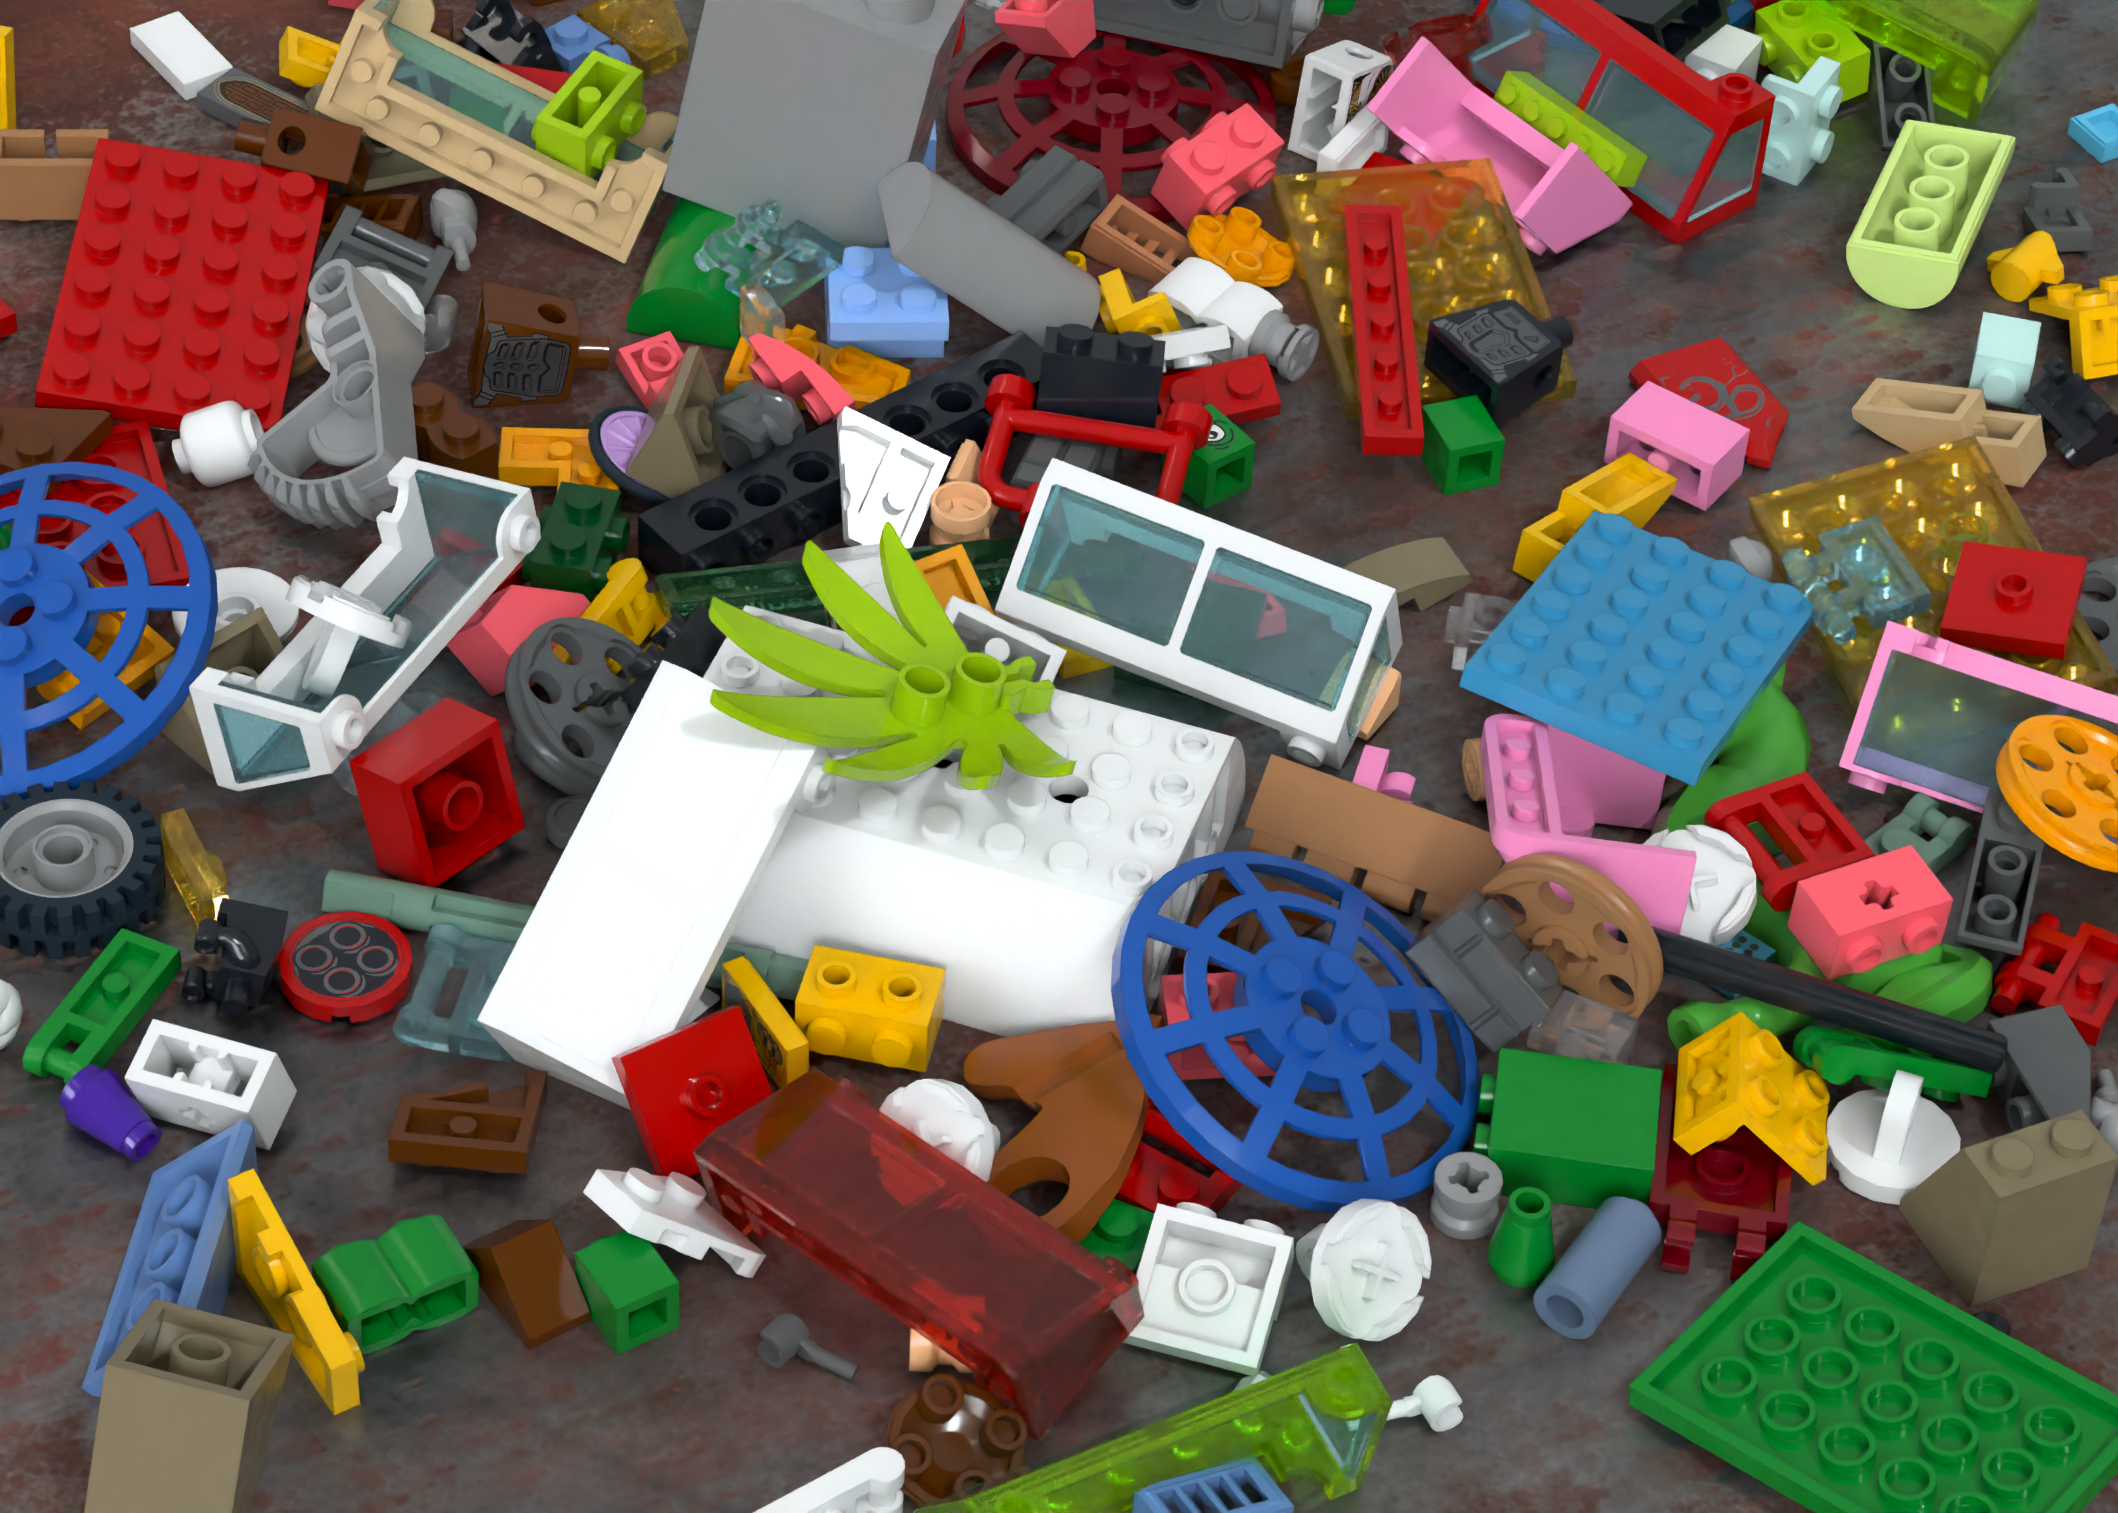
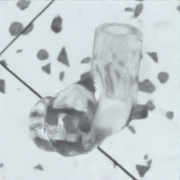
(439, 323)

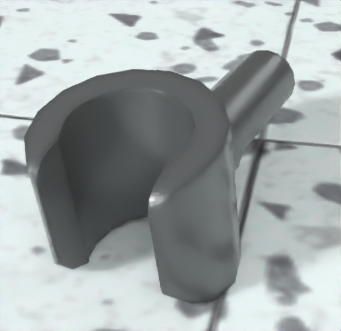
(790, 1337)

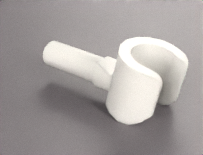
(1435, 1400)

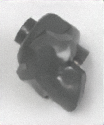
(755, 422)

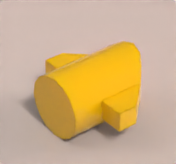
(2024, 268)

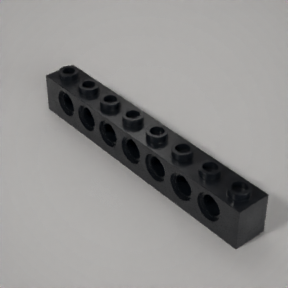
(797, 486)

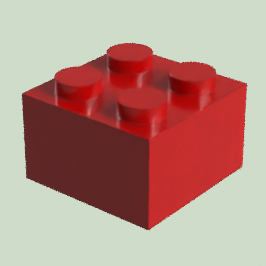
(437, 793)

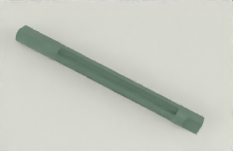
(423, 906)

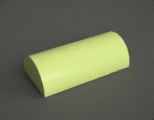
(1926, 212)

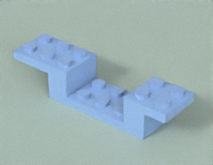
(884, 304)

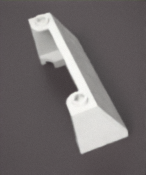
(649, 884)

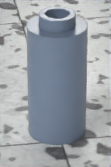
(1597, 1267)

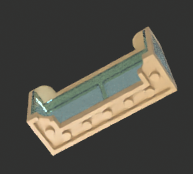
(479, 123)

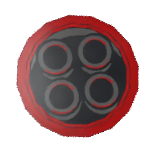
(345, 966)

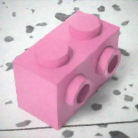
(1682, 440)

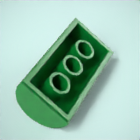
(680, 295)

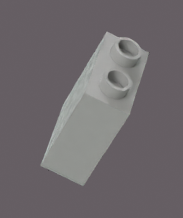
(810, 107)

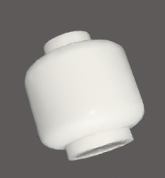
(217, 443)

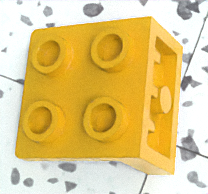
(2091, 322)
(1747, 1079)

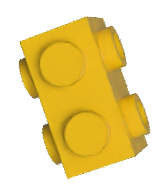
(864, 1012)

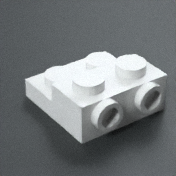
(1211, 1286)

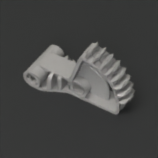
(354, 417)

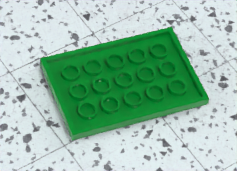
(1878, 1394)

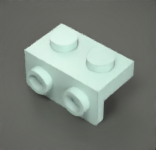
(1801, 121)

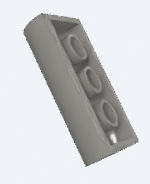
(982, 256)

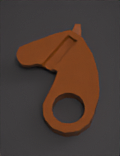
(1085, 1121)

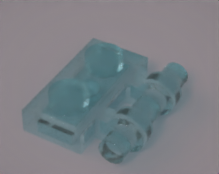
(785, 260)
(1874, 577)

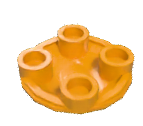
(1241, 247)

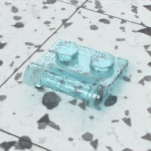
(462, 1033)

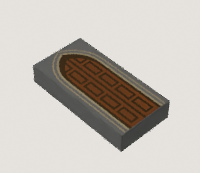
(243, 95)

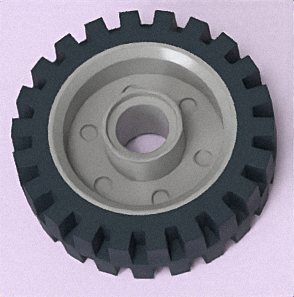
(76, 868)

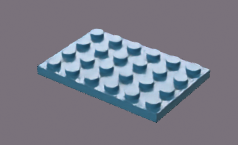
(1641, 646)

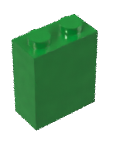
(1570, 1126)

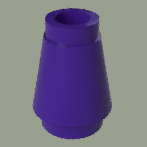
(108, 1111)

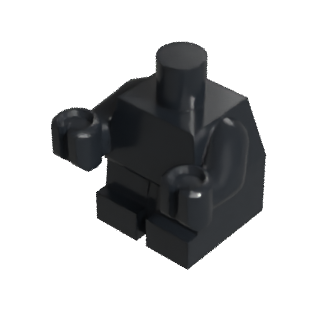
(246, 950)

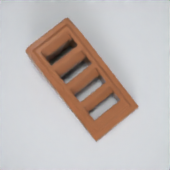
(1122, 231)

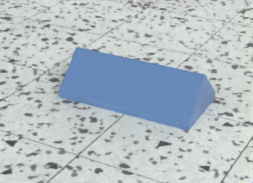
(180, 1241)

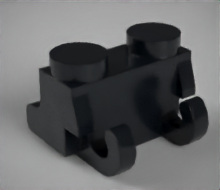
(508, 37)
(2075, 412)

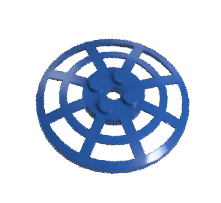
(68, 616)
(1293, 1045)

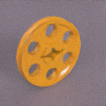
(2076, 785)

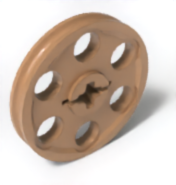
(1575, 933)

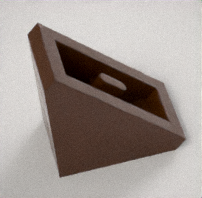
(530, 1280)

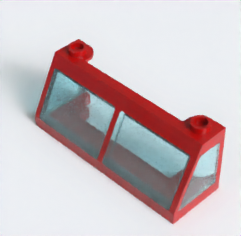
(1698, 133)

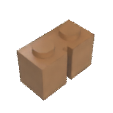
(43, 186)

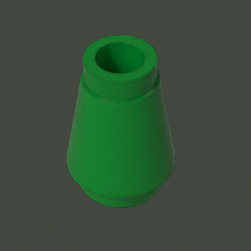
(1523, 1240)

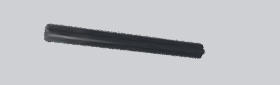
(1830, 1001)

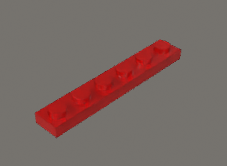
(1382, 330)

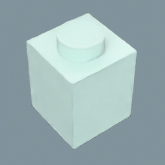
(2004, 359)

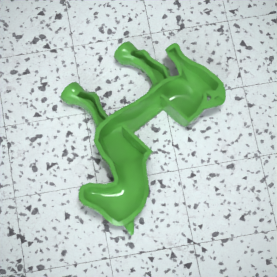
(1762, 750)

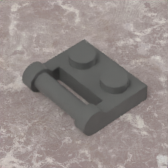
(376, 246)

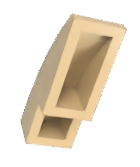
(1930, 415)

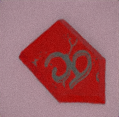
(1723, 383)

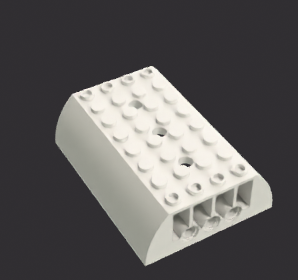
(1002, 879)

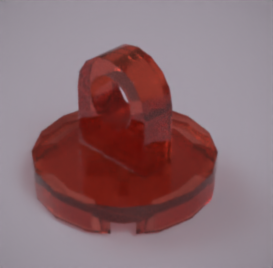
(1451, 34)

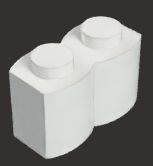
(1210, 297)

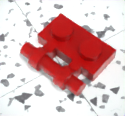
(2082, 983)

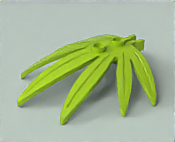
(923, 711)

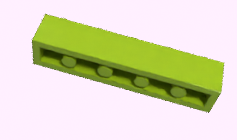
(1567, 123)

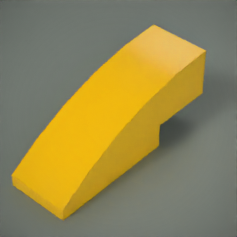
(1621, 488)

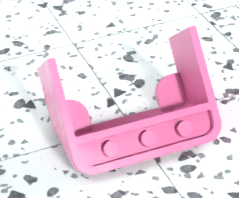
(1442, 117)
(1551, 791)

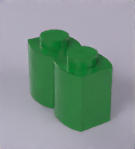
(398, 1283)

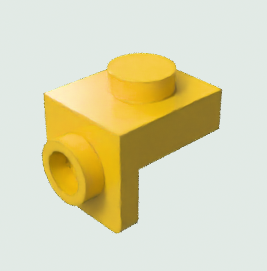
(306, 57)
(1124, 314)

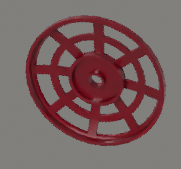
(1098, 98)

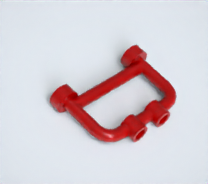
(1011, 404)

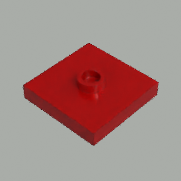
(2014, 600)
(691, 1086)

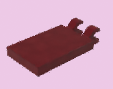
(1723, 1189)

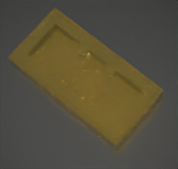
(195, 872)

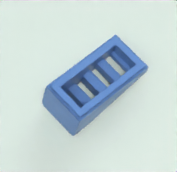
(1205, 1487)

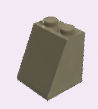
(2016, 1207)
(186, 1413)

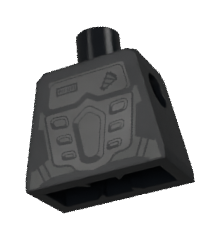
(1498, 355)

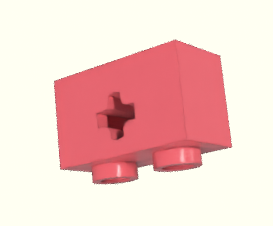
(1870, 912)

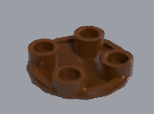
(953, 1437)

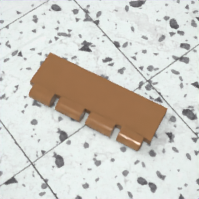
(1361, 828)

